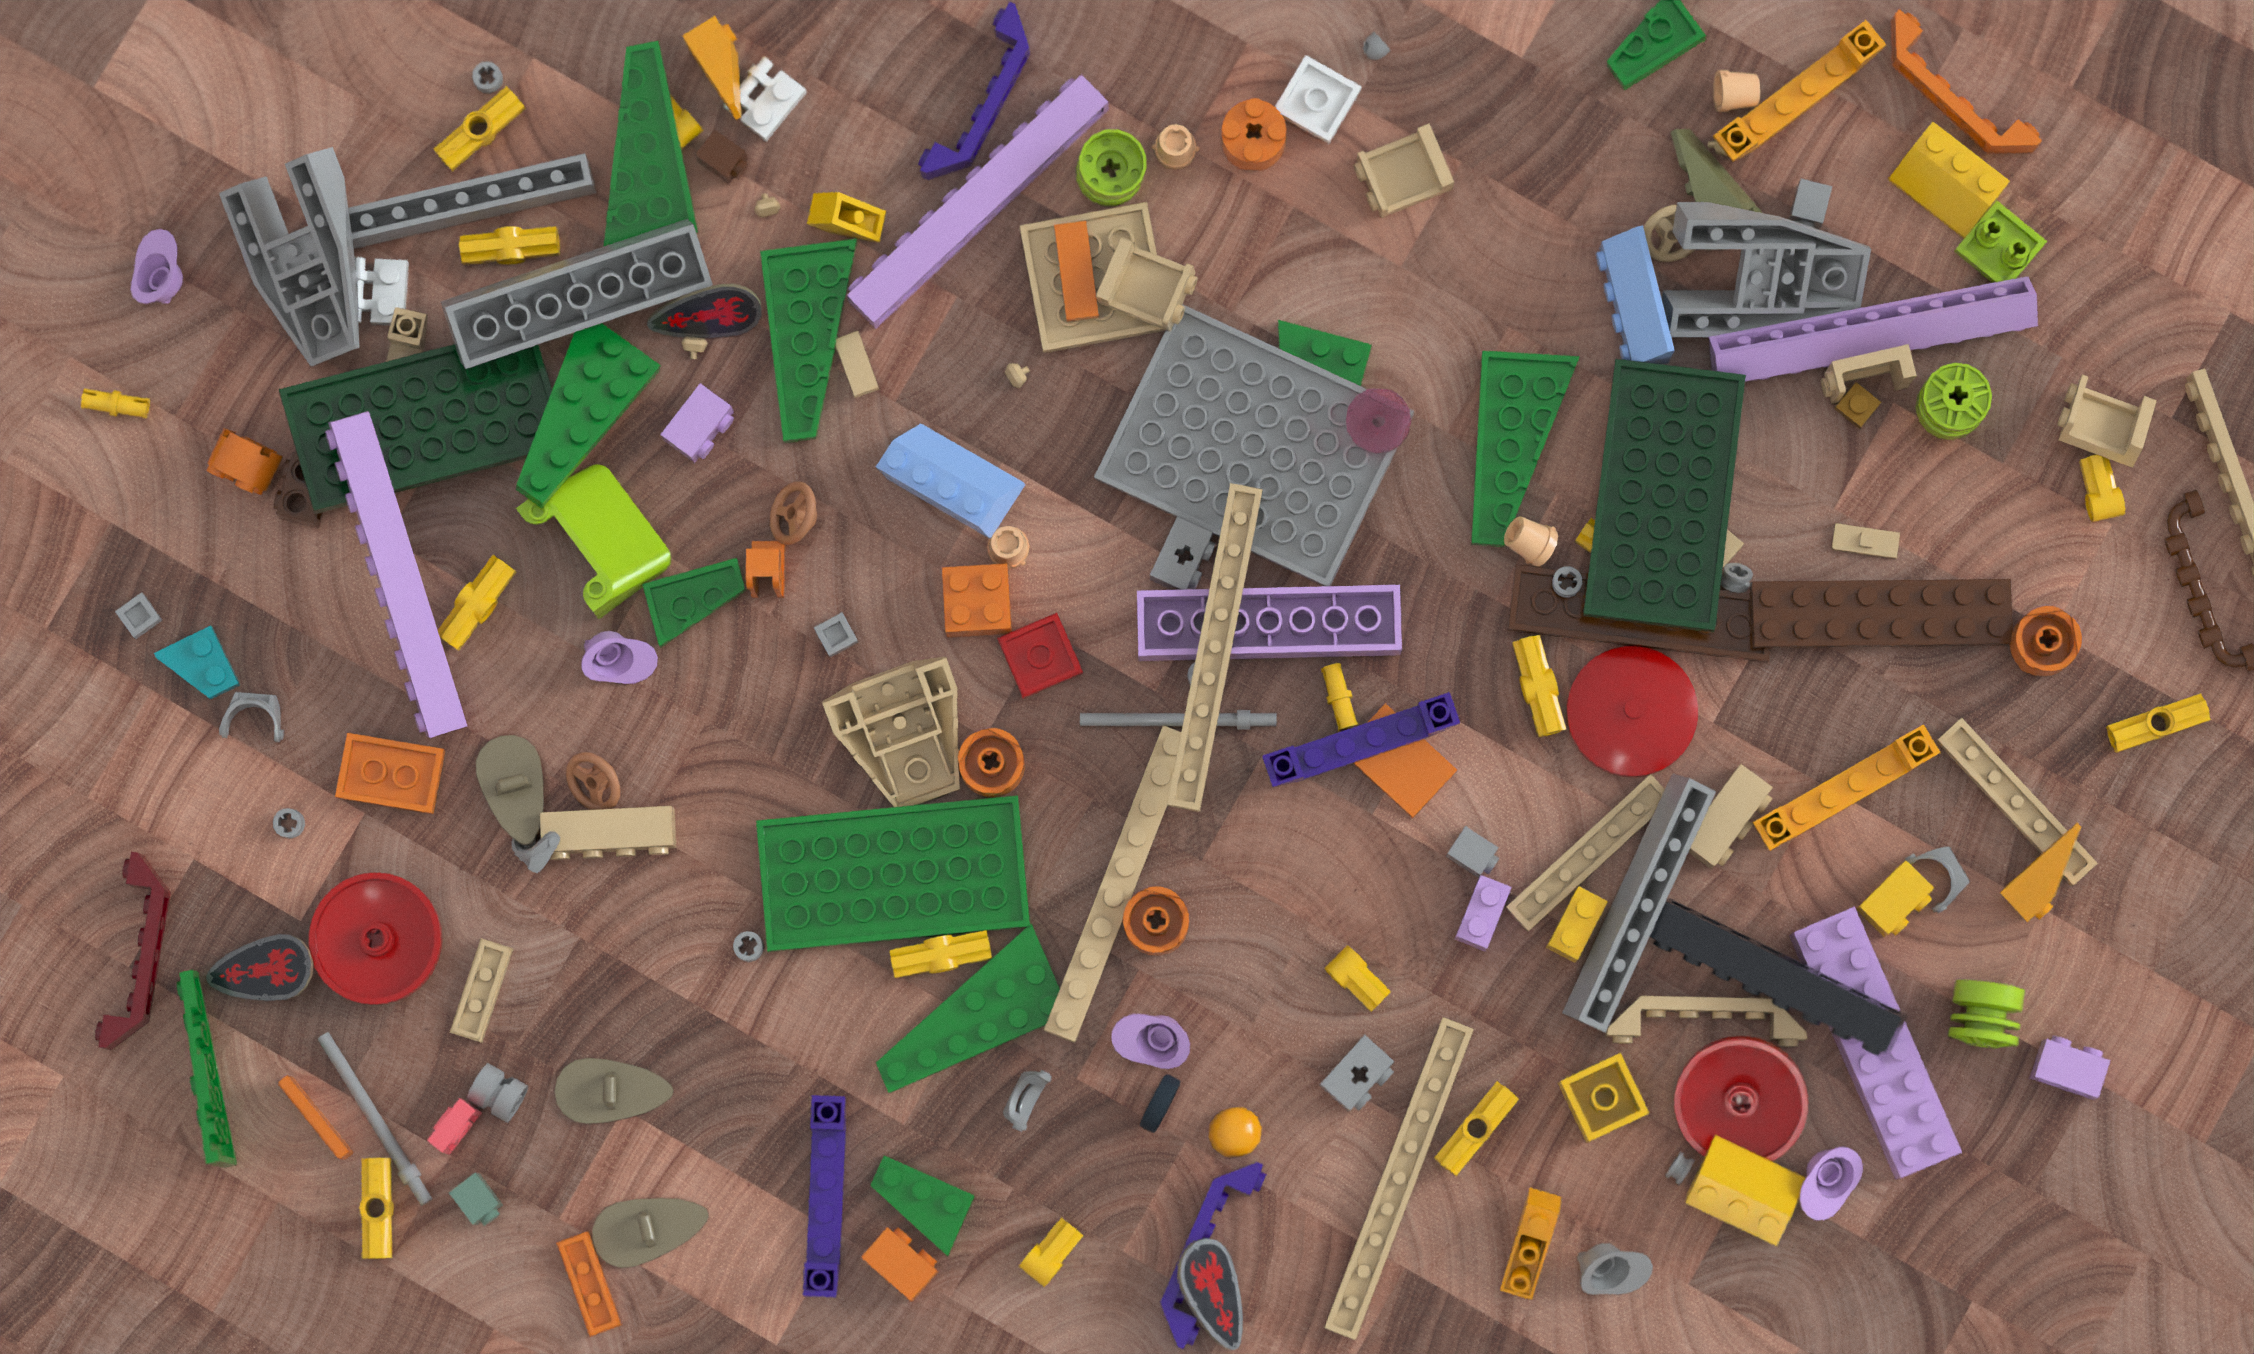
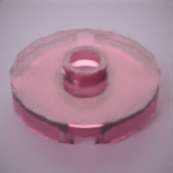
(1374, 404)

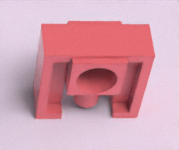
(453, 1126)

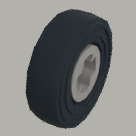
(1160, 1103)

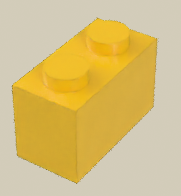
(1895, 899)
(1576, 924)

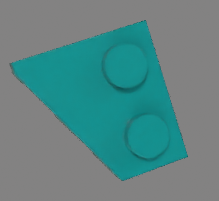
(201, 663)

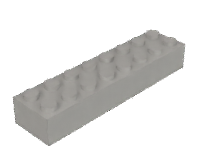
(576, 293)

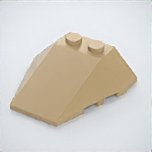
(902, 729)

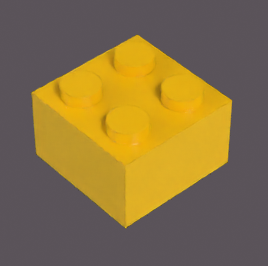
(1603, 1098)

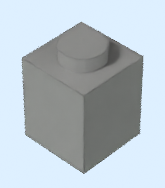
(1810, 203)
(1473, 853)

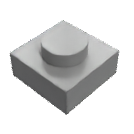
(138, 615)
(836, 634)

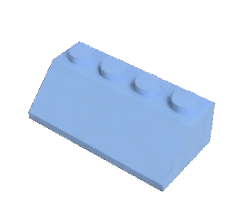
(1635, 298)
(950, 478)

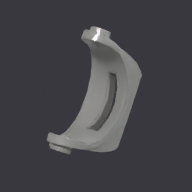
(245, 700)
(538, 854)
(1958, 877)
(1037, 1083)

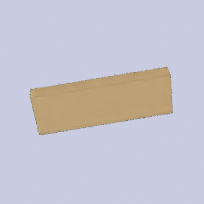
(481, 990)

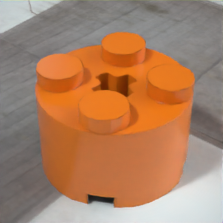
(1251, 153)
(243, 460)
(2055, 626)
(986, 744)
(1144, 906)

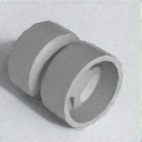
(496, 1092)

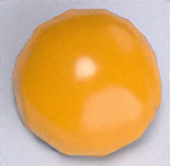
(1235, 1132)

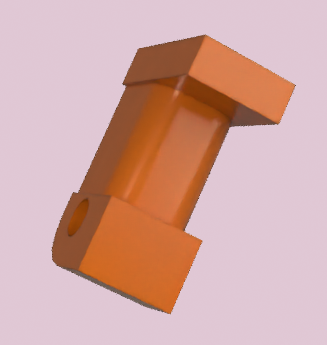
(765, 560)

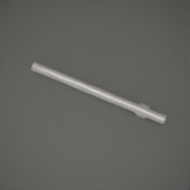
(1242, 719)
(408, 1172)

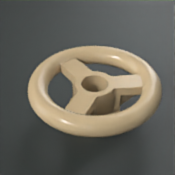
(1663, 223)

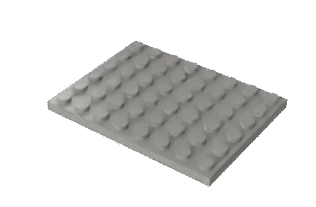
(1251, 416)

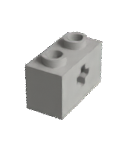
(1182, 537)
(1362, 1055)

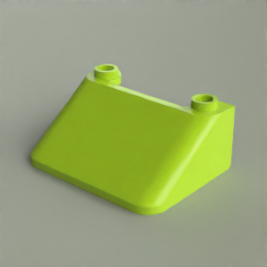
(608, 534)

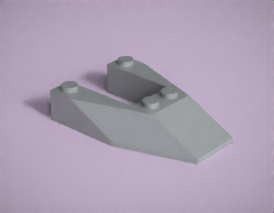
(306, 273)
(1781, 276)

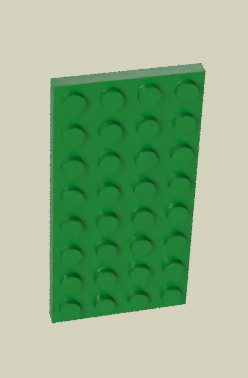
(892, 873)

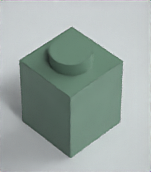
(477, 1200)

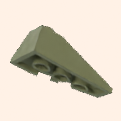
(1707, 177)

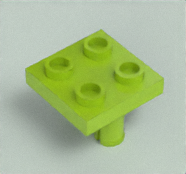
(2000, 245)

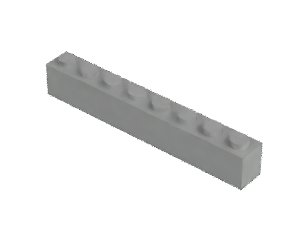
(471, 200)
(1639, 902)

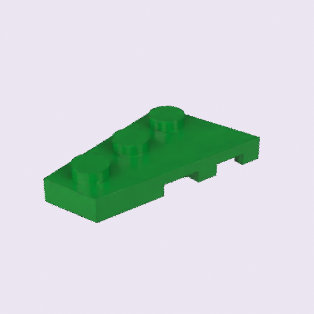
(1658, 40)
(690, 597)
(924, 1201)

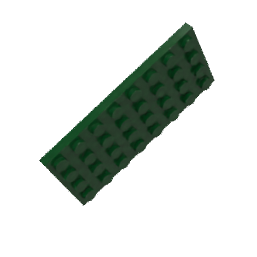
(426, 414)
(1664, 495)

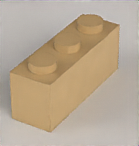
(1730, 816)

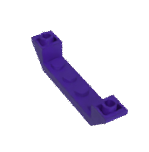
(943, 160)
(1362, 741)
(1241, 1180)
(825, 1196)

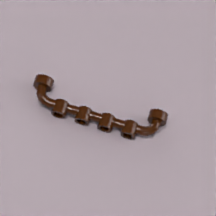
(2189, 575)

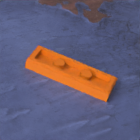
(1076, 271)
(315, 1117)
(589, 1283)

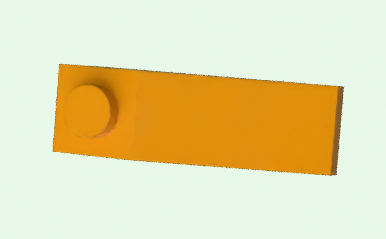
(718, 58)
(2038, 883)

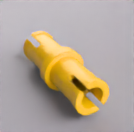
(115, 403)
(1339, 696)

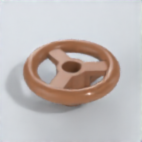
(799, 515)
(595, 779)

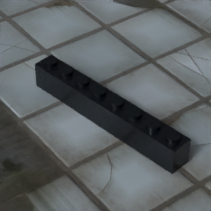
(1778, 976)

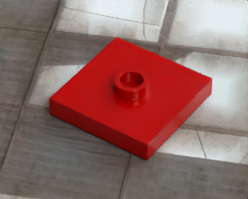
(1040, 655)

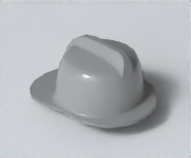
(1613, 1271)

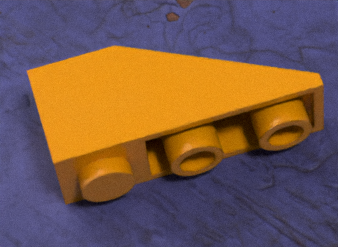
(1531, 1243)

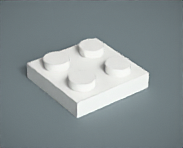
(1317, 99)

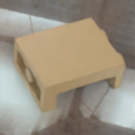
(1404, 172)
(1146, 286)
(1893, 360)
(2104, 423)

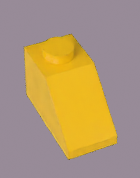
(846, 216)

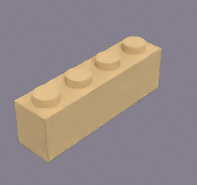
(611, 831)

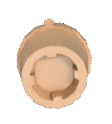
(1735, 90)
(1175, 147)
(1531, 540)
(1008, 547)

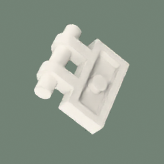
(773, 103)
(388, 291)

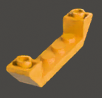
(1801, 93)
(1846, 788)

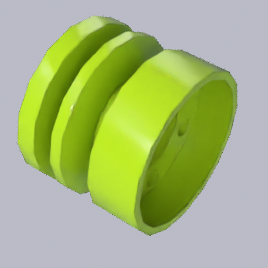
(1121, 153)
(1940, 414)
(1986, 1013)

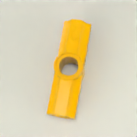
(495, 113)
(509, 245)
(476, 602)
(1539, 686)
(2176, 715)
(940, 954)
(1462, 1145)
(376, 1185)

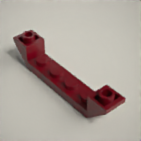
(116, 1029)

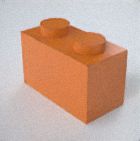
(901, 1263)

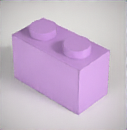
(698, 424)
(1482, 913)
(2070, 1068)

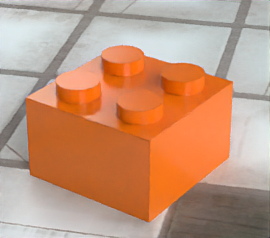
(976, 600)

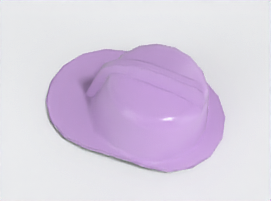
(155, 268)
(617, 659)
(1151, 1040)
(1829, 1181)

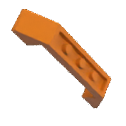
(2017, 139)

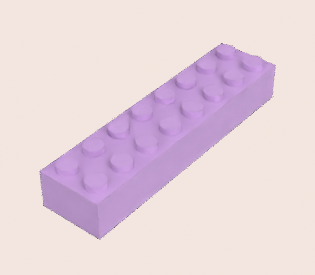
(1276, 622)
(1891, 1084)

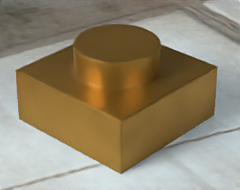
(1857, 405)

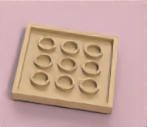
(1043, 267)

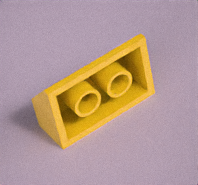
(1948, 180)
(1745, 1190)

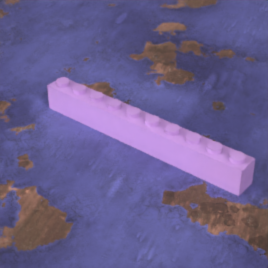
(977, 201)
(1855, 332)
(396, 573)

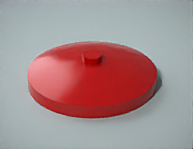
(1632, 711)
(375, 938)
(1742, 1094)

